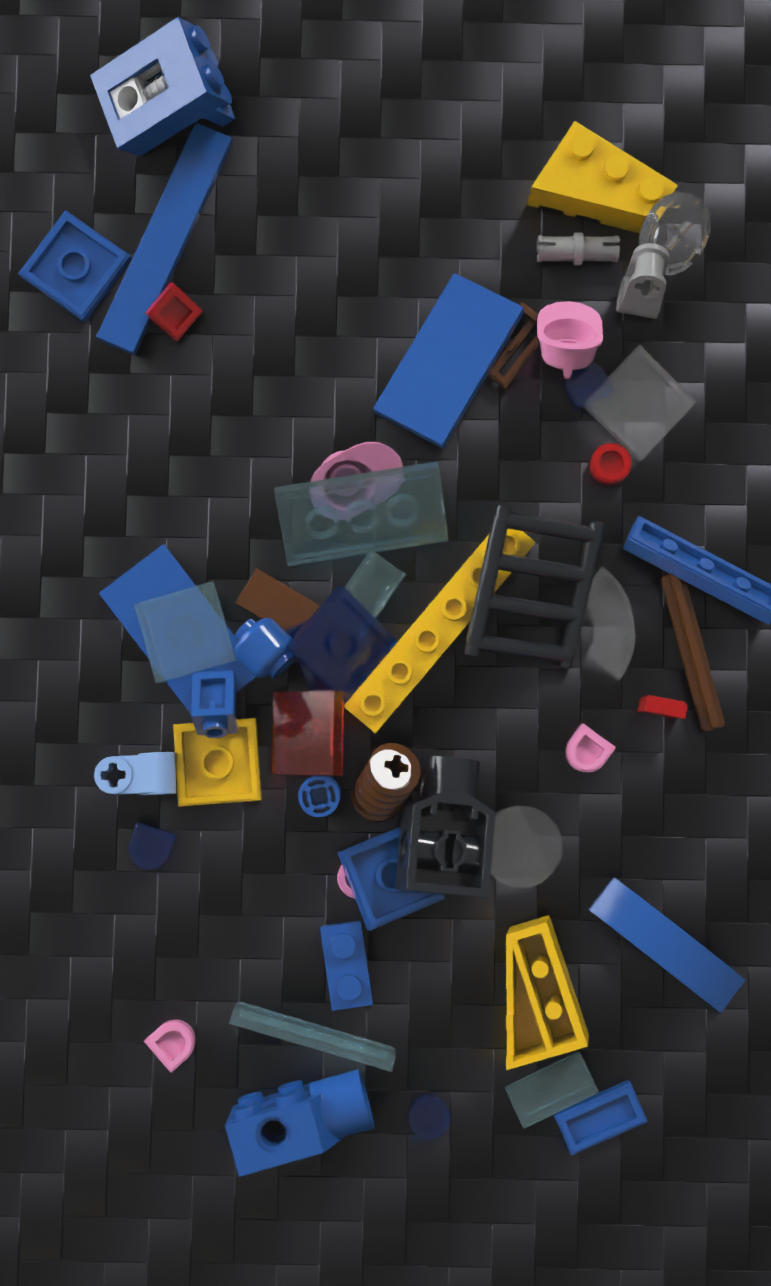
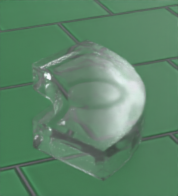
(611, 625)

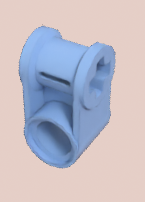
(145, 774)

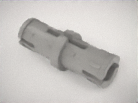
(577, 248)

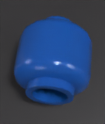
(263, 648)

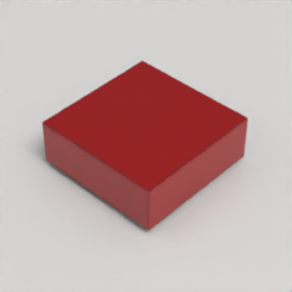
(173, 312)
(662, 707)

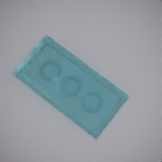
(361, 513)

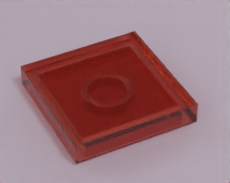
(308, 733)

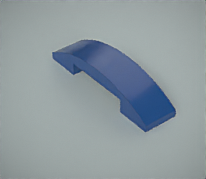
(667, 944)

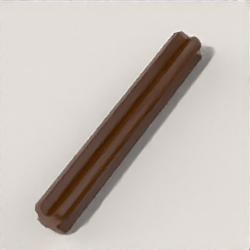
(692, 653)

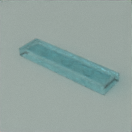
(313, 1036)

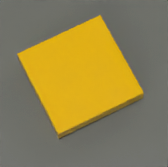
(217, 767)

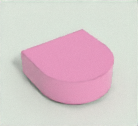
(587, 750)
(172, 1043)

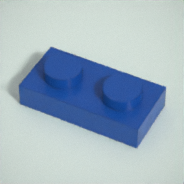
(346, 965)

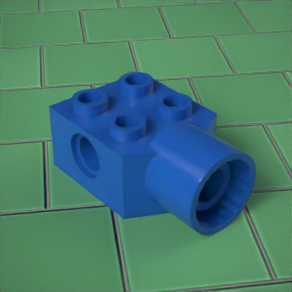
(312, 1117)

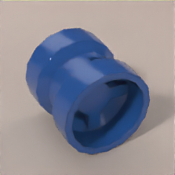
(324, 792)

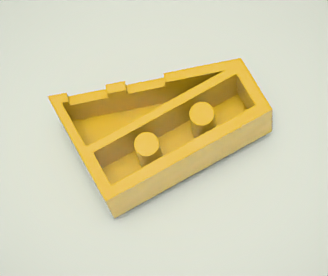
(598, 182)
(541, 1000)

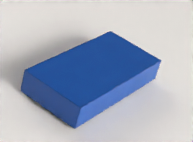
(600, 1117)

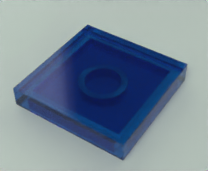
(341, 643)

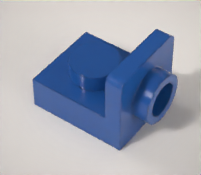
(214, 703)

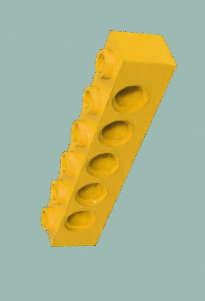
(428, 638)

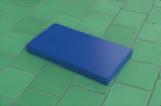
(449, 360)
(149, 579)

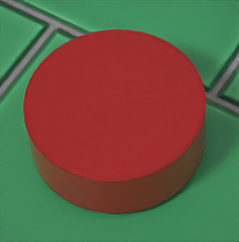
(610, 464)

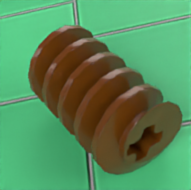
(385, 782)

